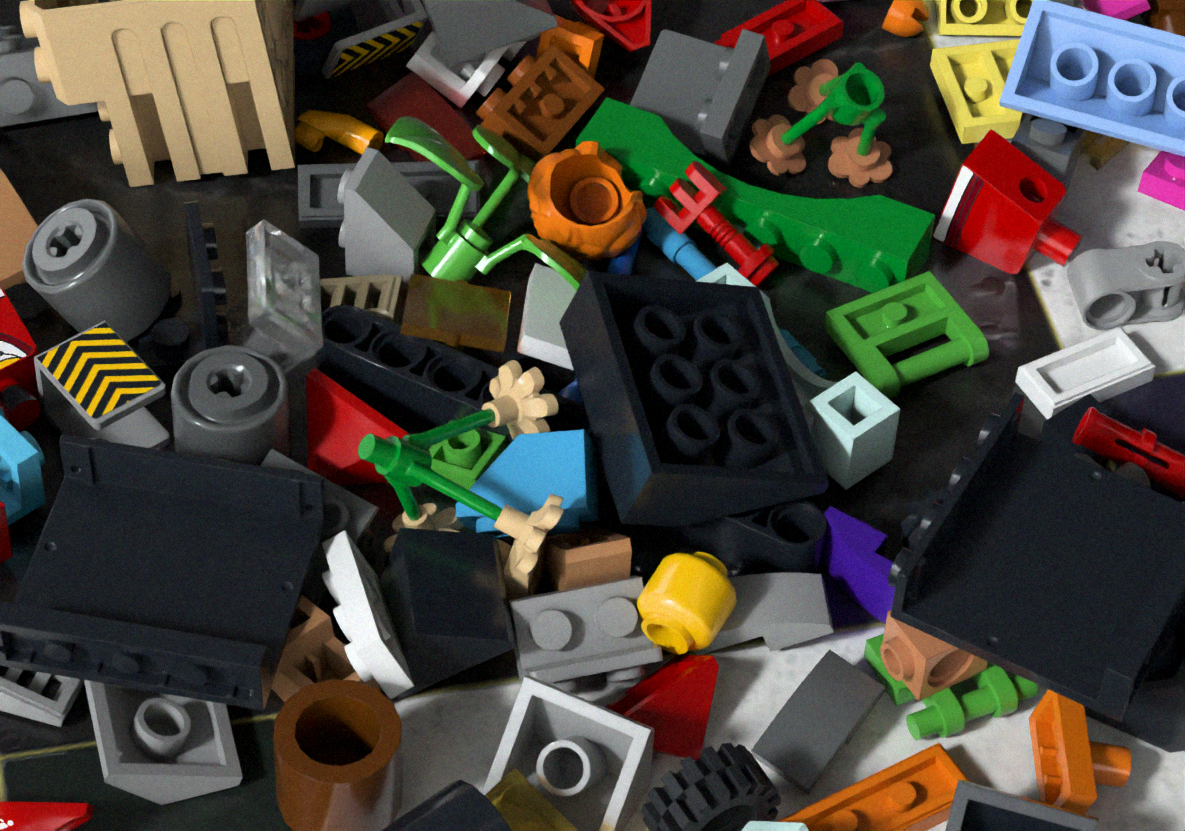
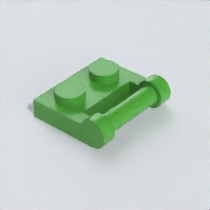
(899, 320)

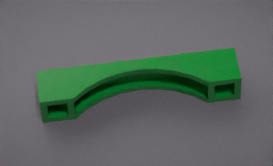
(853, 240)

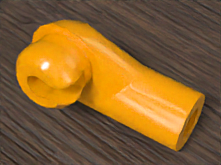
(339, 127)

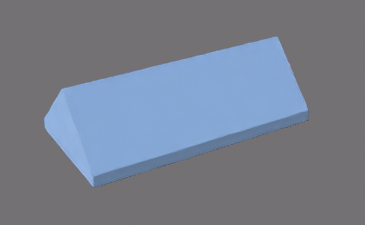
(1100, 76)

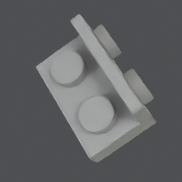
(582, 634)

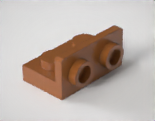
(543, 103)

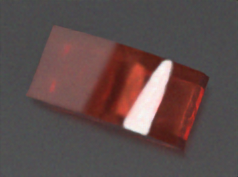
(417, 99)

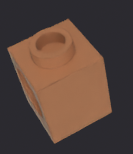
(924, 661)

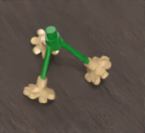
(409, 463)

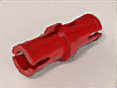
(1099, 435)

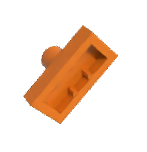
(1067, 760)

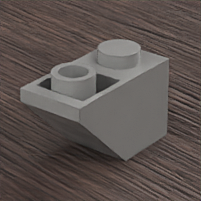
(385, 220)

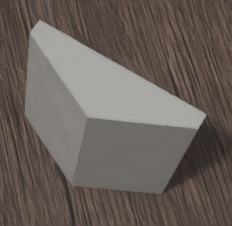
(162, 743)

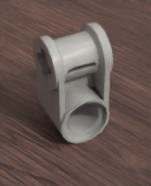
(1125, 287)

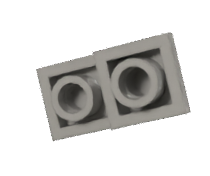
(779, 608)

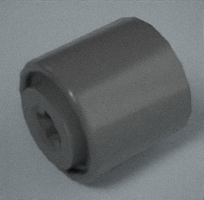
(96, 269)
(231, 406)

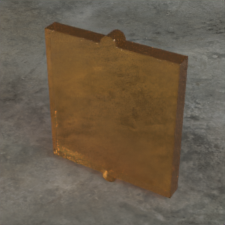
(456, 313)

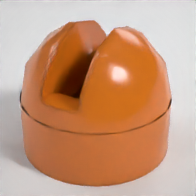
(902, 17)

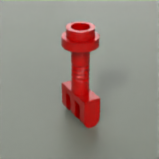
(699, 208)

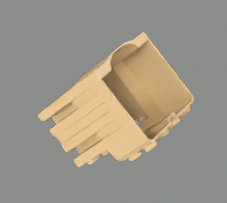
(175, 78)

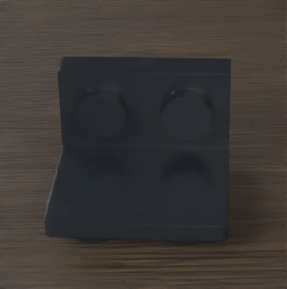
(190, 315)

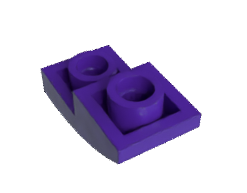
(857, 562)

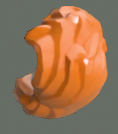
(583, 203)

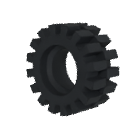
(713, 793)

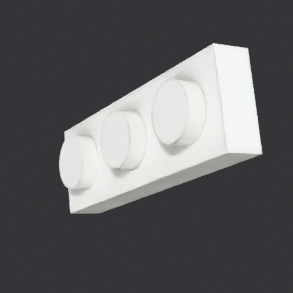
(364, 617)

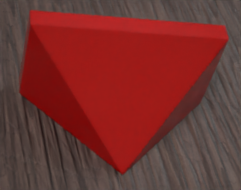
(335, 429)
(675, 703)

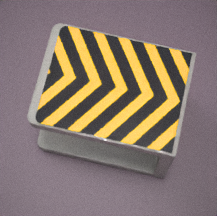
(371, 44)
(100, 389)

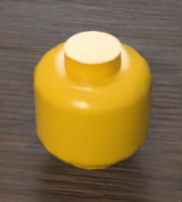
(686, 602)

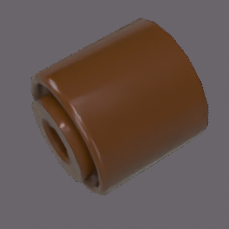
(338, 758)

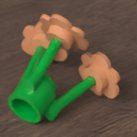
(844, 99)

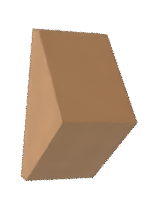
(587, 558)

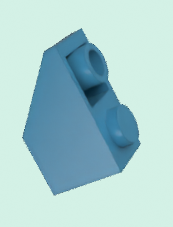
(531, 471)

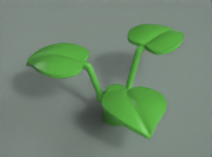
(464, 247)

